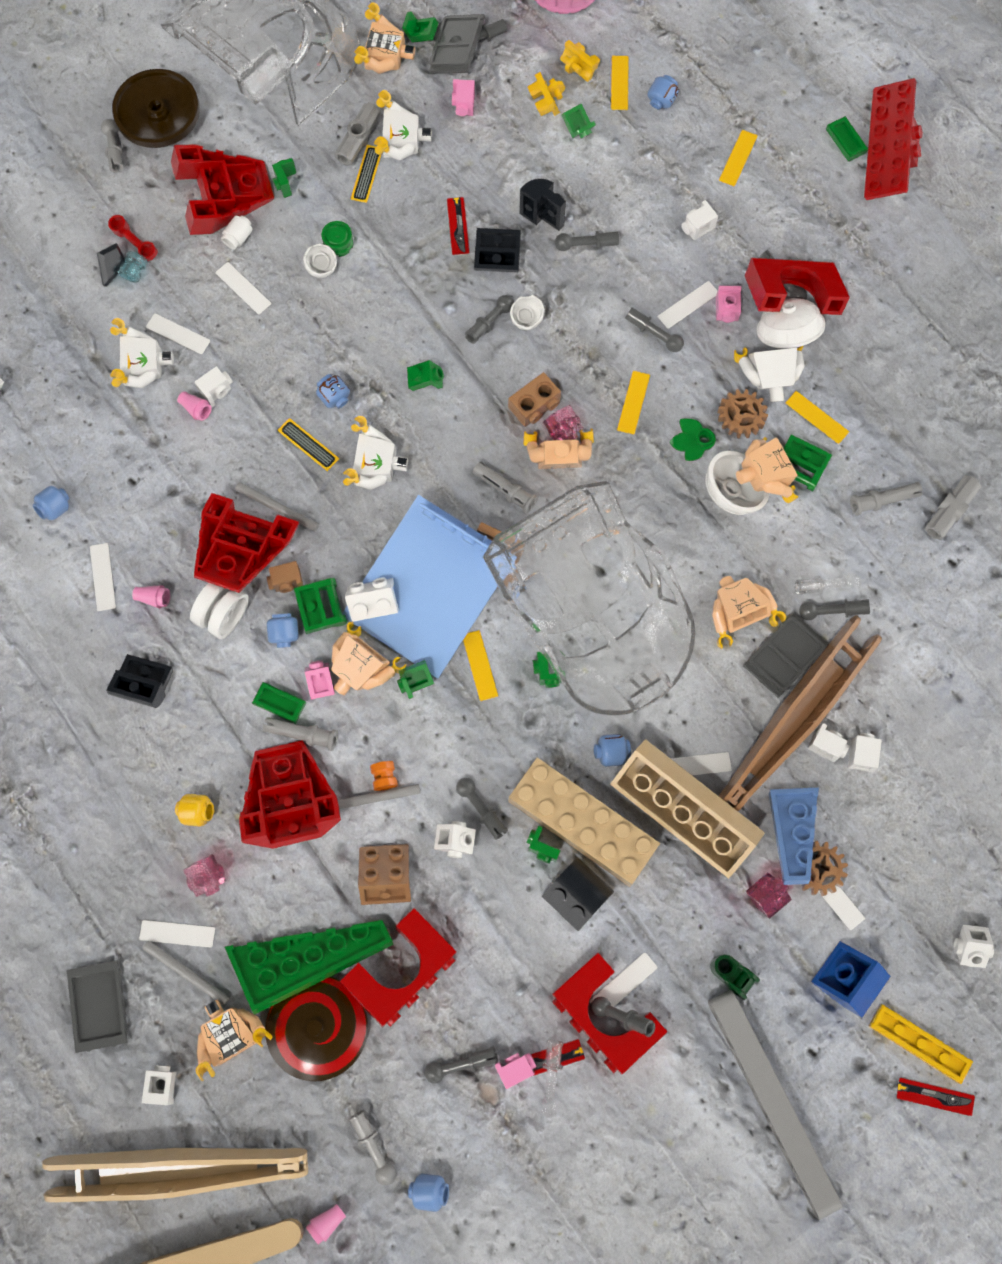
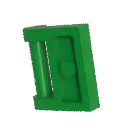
(807, 457)
(312, 608)

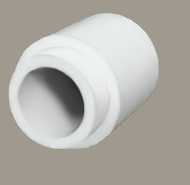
(236, 232)

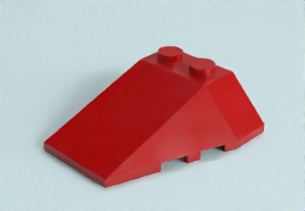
(236, 544)
(286, 798)

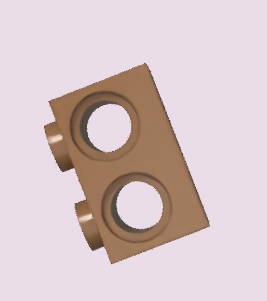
(530, 396)

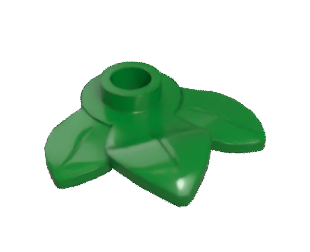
(689, 439)

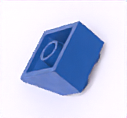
(851, 978)

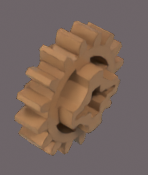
(738, 404)
(830, 870)

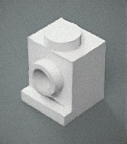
(700, 221)
(214, 385)
(828, 744)
(152, 1093)

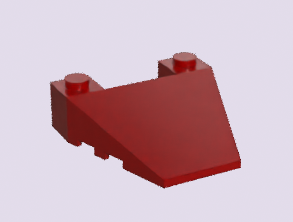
(226, 184)

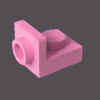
(319, 679)

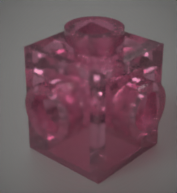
(563, 424)
(205, 876)
(769, 895)

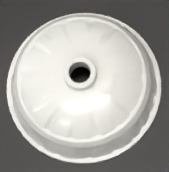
(793, 326)
(725, 488)

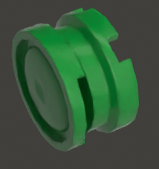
(338, 237)

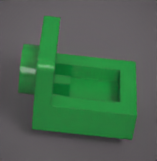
(419, 29)
(578, 122)
(282, 170)
(424, 375)
(540, 667)
(414, 678)
(544, 852)

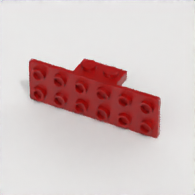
(892, 140)

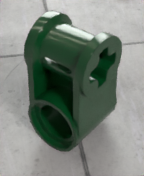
(738, 977)

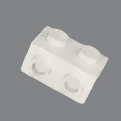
(371, 599)

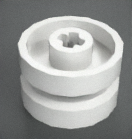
(218, 610)

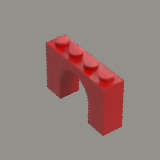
(820, 279)
(574, 998)
(384, 1002)

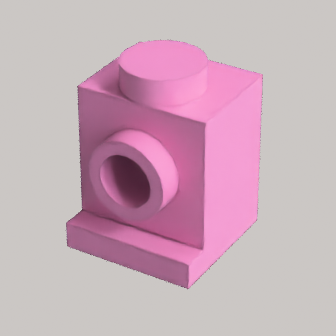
(463, 96)
(728, 303)
(516, 1069)

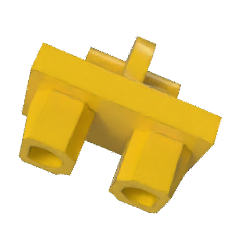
(578, 61)
(540, 88)

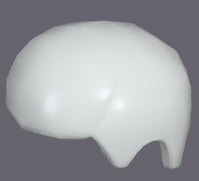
(320, 260)
(527, 312)

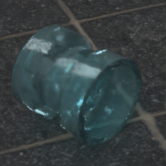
(132, 267)

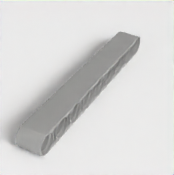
(775, 1105)

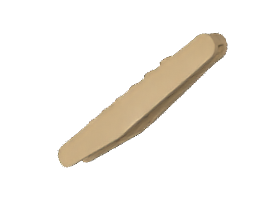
(172, 1172)
(240, 1248)

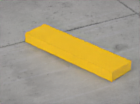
(920, 1044)

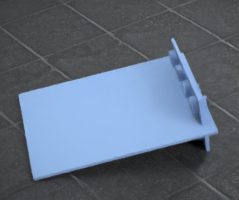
(437, 585)

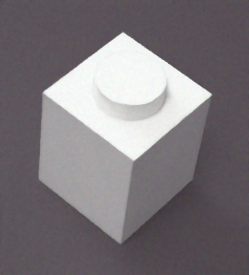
(865, 753)

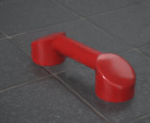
(121, 228)

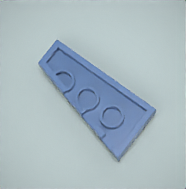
(794, 831)

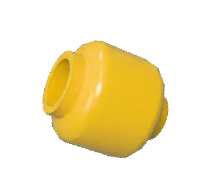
(194, 810)

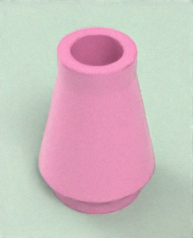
(195, 406)
(155, 596)
(325, 1224)

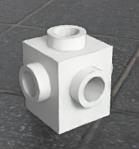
(460, 839)
(974, 946)

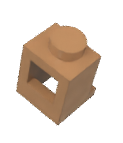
(284, 577)

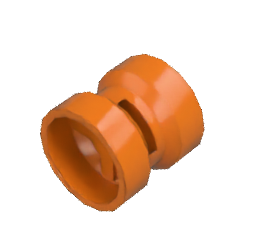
(383, 775)

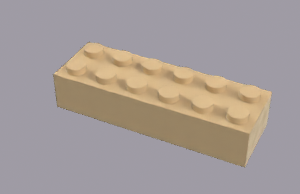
(687, 808)
(583, 822)

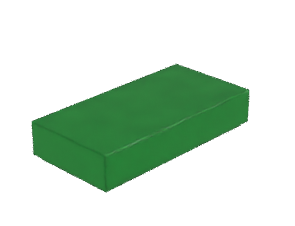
(846, 139)
(279, 702)

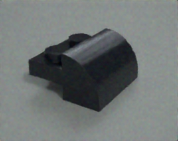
(541, 203)
(497, 250)
(140, 681)
(577, 893)

